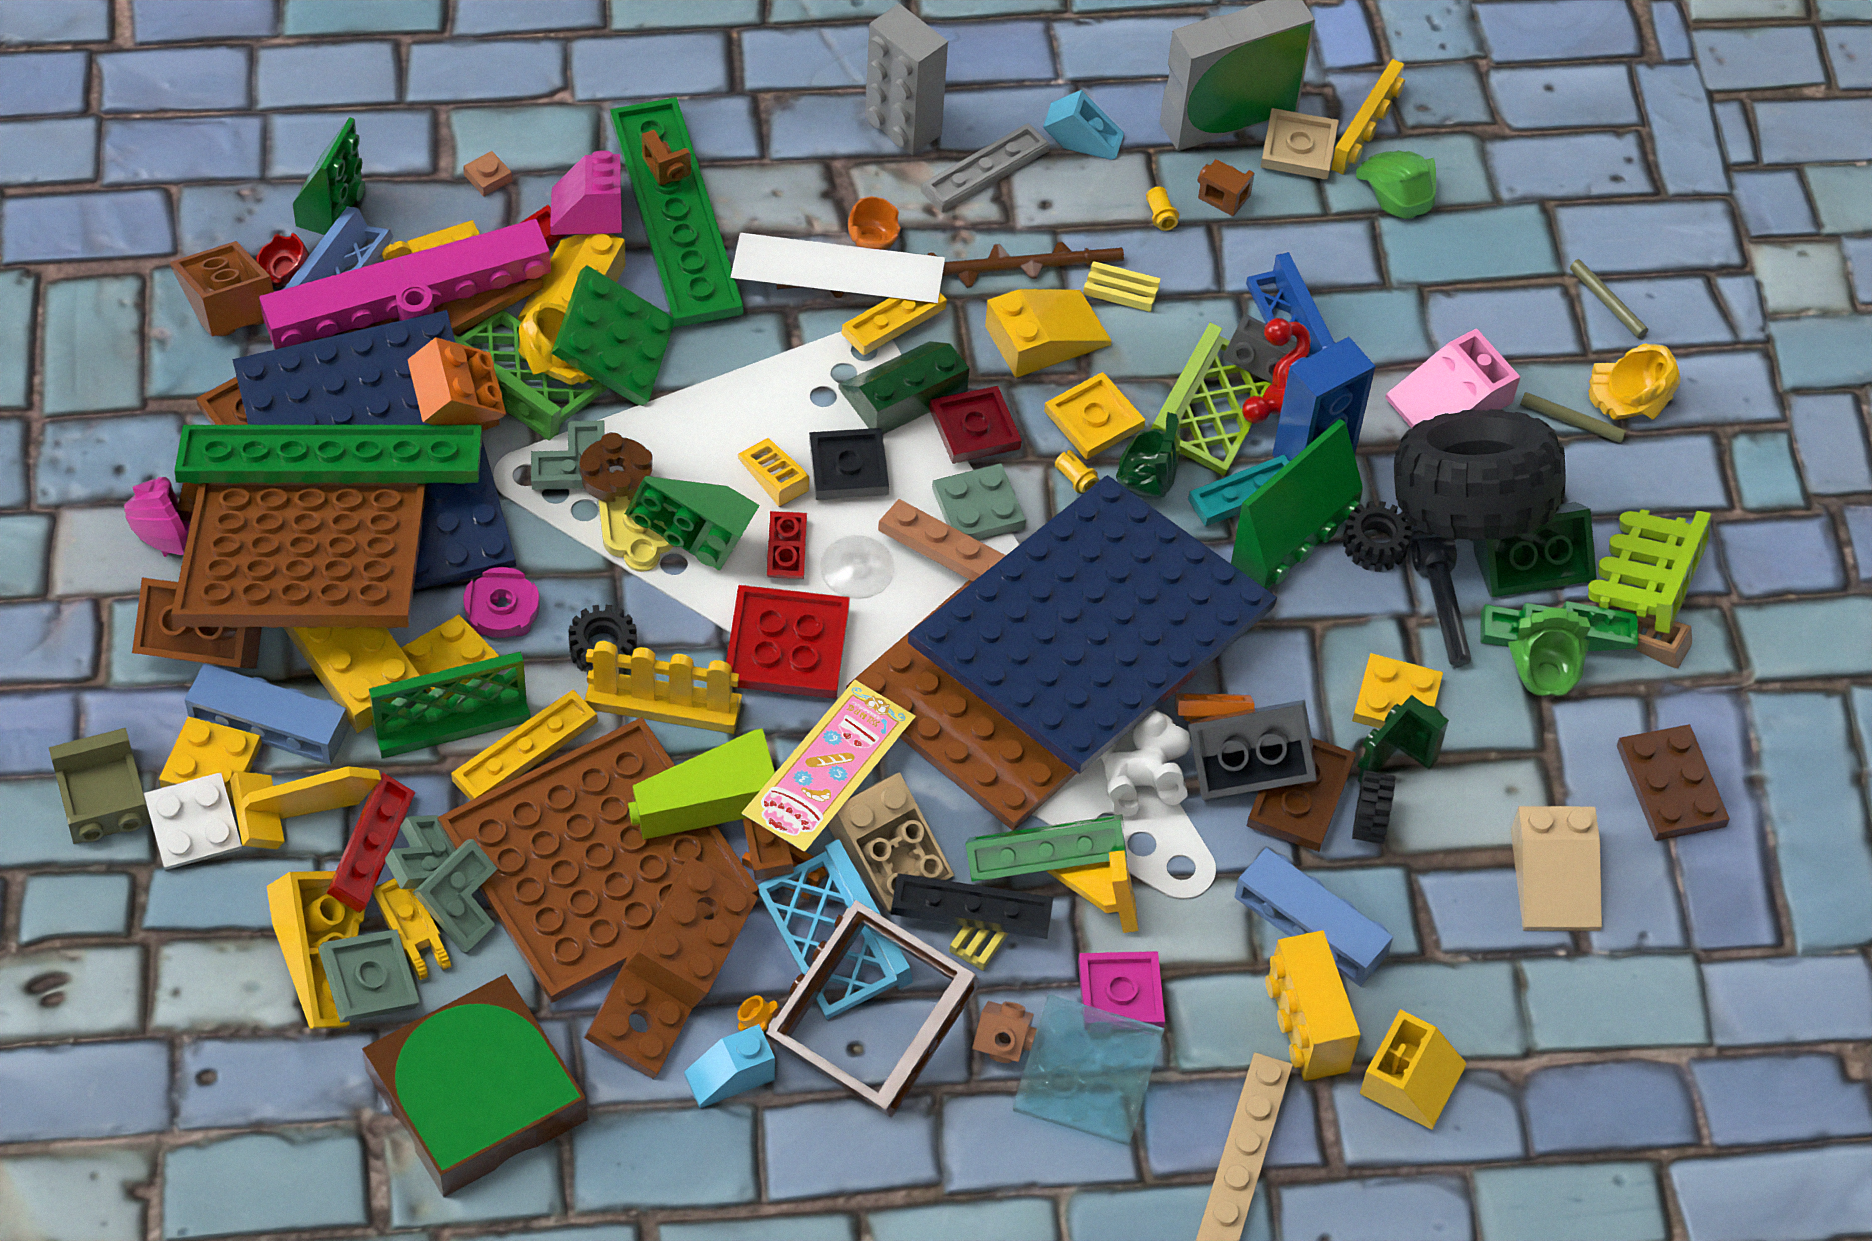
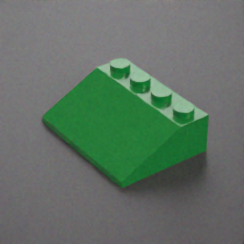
(1298, 508)

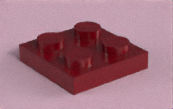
(975, 424)

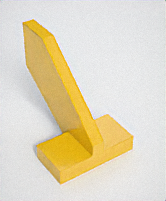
(262, 805)
(1105, 886)

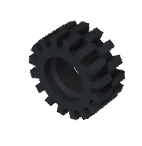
(1373, 552)
(600, 623)
(1373, 807)

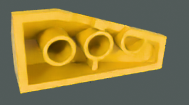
(302, 921)

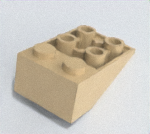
(888, 837)

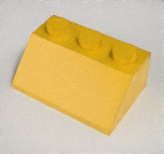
(598, 251)

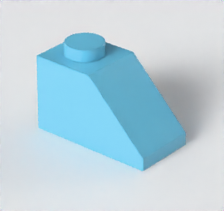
(1083, 126)
(732, 1067)

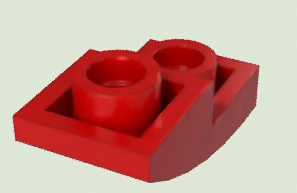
(786, 545)

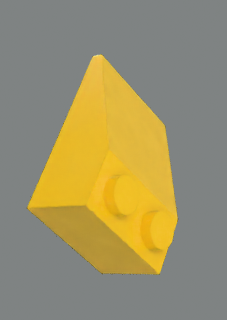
(1043, 328)

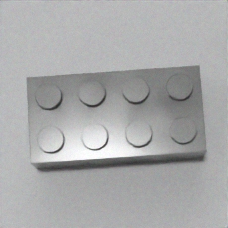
(906, 79)

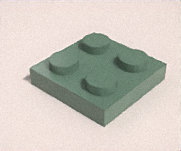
(979, 502)
(368, 975)

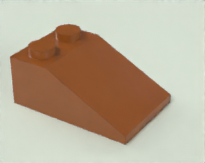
(223, 287)
(211, 645)

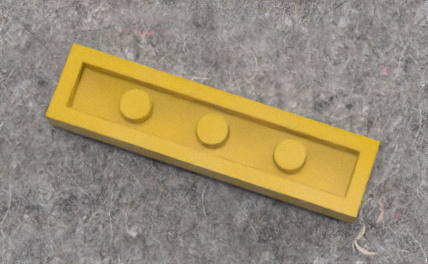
(1365, 122)
(525, 746)

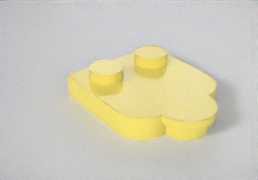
(628, 540)

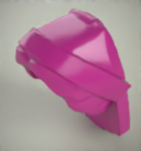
(154, 516)

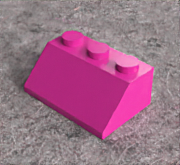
(588, 197)

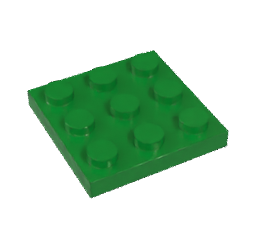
(613, 336)

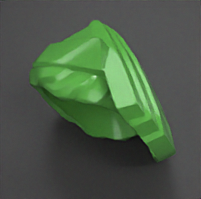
(1401, 182)
(1551, 651)

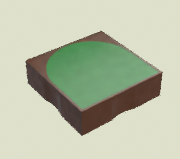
(475, 1084)

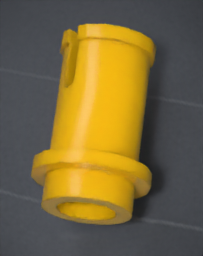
(1164, 215)
(1076, 471)

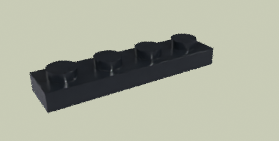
(972, 905)

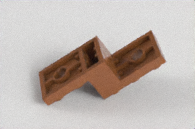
(671, 967)

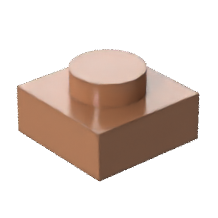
(487, 173)

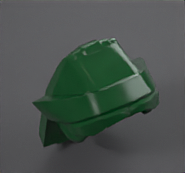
(1151, 460)

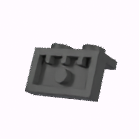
(1252, 351)

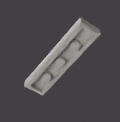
(985, 167)

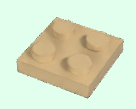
(1299, 143)

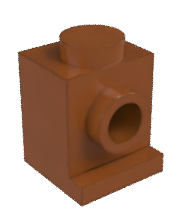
(1224, 186)

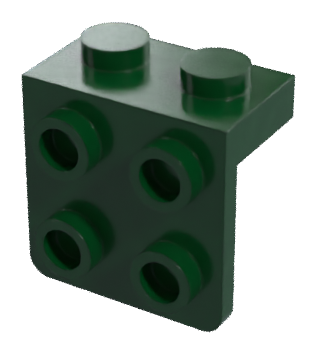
(1410, 728)

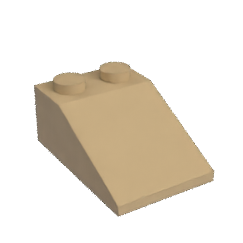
(1558, 867)

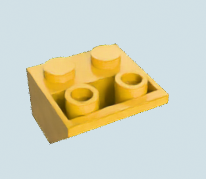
(1413, 1070)

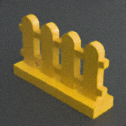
(662, 701)

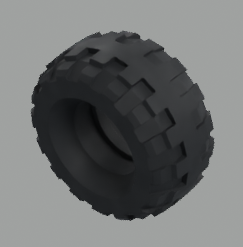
(1479, 474)

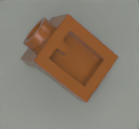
(662, 162)

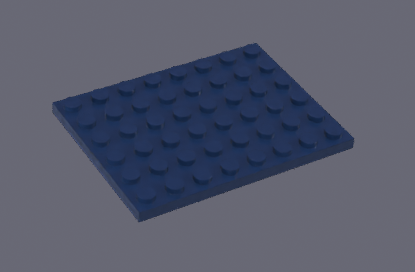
(368, 382)
(1092, 622)

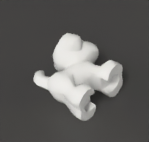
(1156, 742)

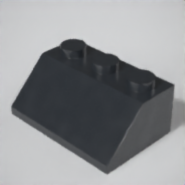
(1253, 749)

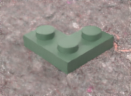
(561, 468)
(427, 851)
(449, 898)

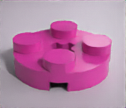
(501, 621)

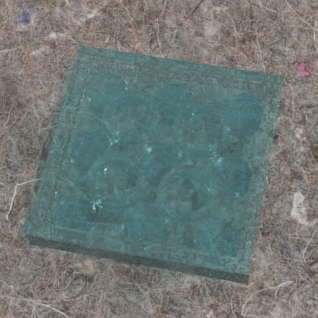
(1088, 1070)

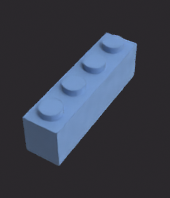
(277, 714)
(1303, 905)

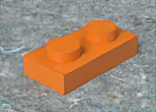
(1200, 705)

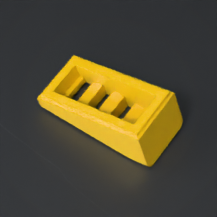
(779, 491)

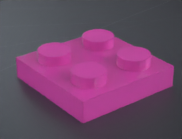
(1123, 984)

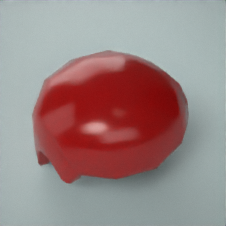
(282, 258)

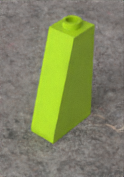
(703, 789)

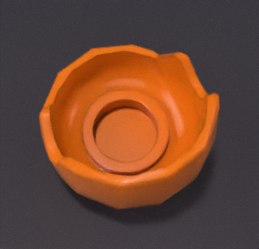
(873, 223)

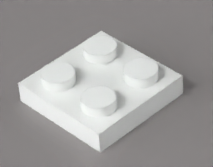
(192, 821)

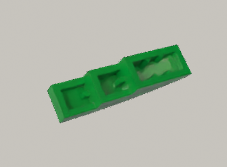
(1608, 629)

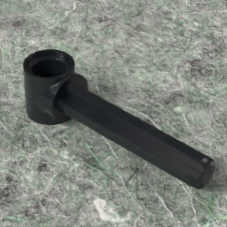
(1436, 560)

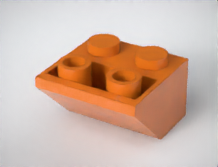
(455, 384)

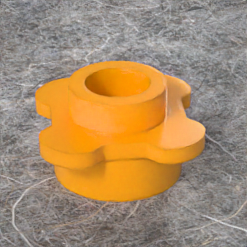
(754, 1012)

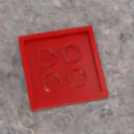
(788, 641)

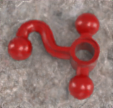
(1278, 333)

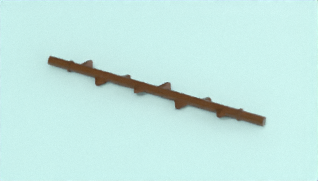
(1001, 261)

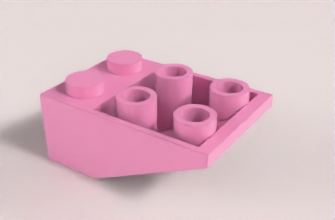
(1456, 378)

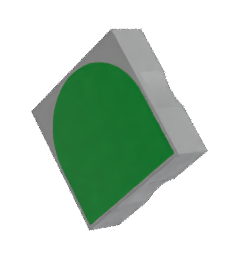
(1235, 70)

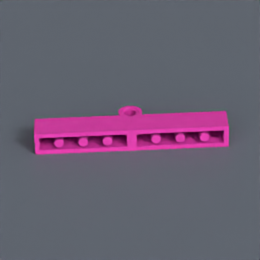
(406, 285)

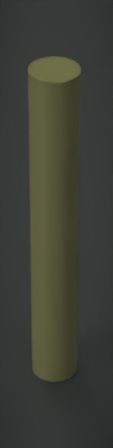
(1621, 311)
(1573, 417)

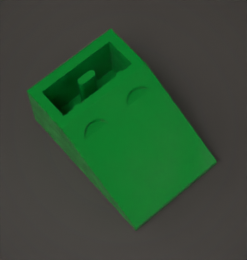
(332, 183)
(693, 516)

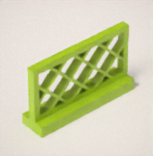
(1185, 393)

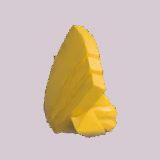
(537, 339)
(1636, 383)

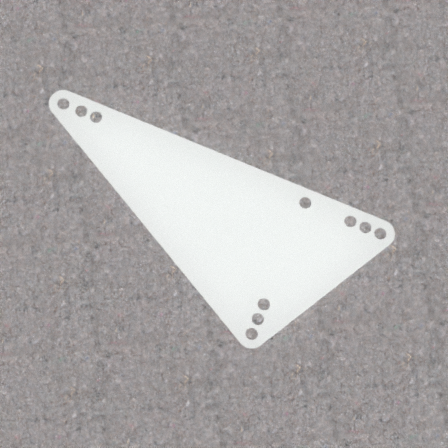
(698, 439)

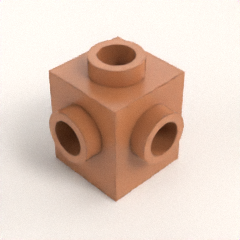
(1004, 1031)

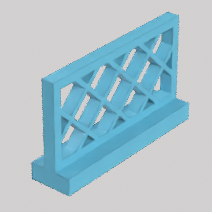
(850, 888)

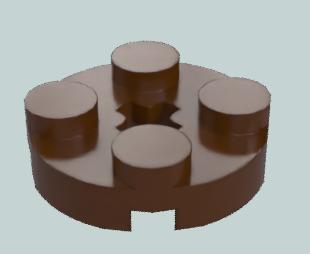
(610, 452)

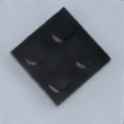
(848, 463)

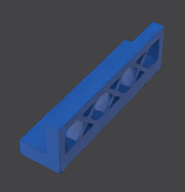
(1295, 300)

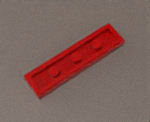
(370, 843)

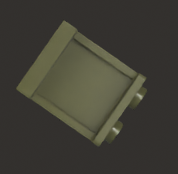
(99, 786)

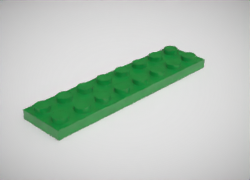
(677, 219)
(329, 454)

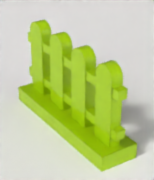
(1672, 582)

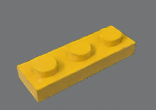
(888, 321)

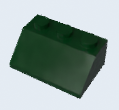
(905, 385)
(1541, 559)

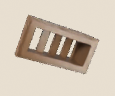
(1661, 649)

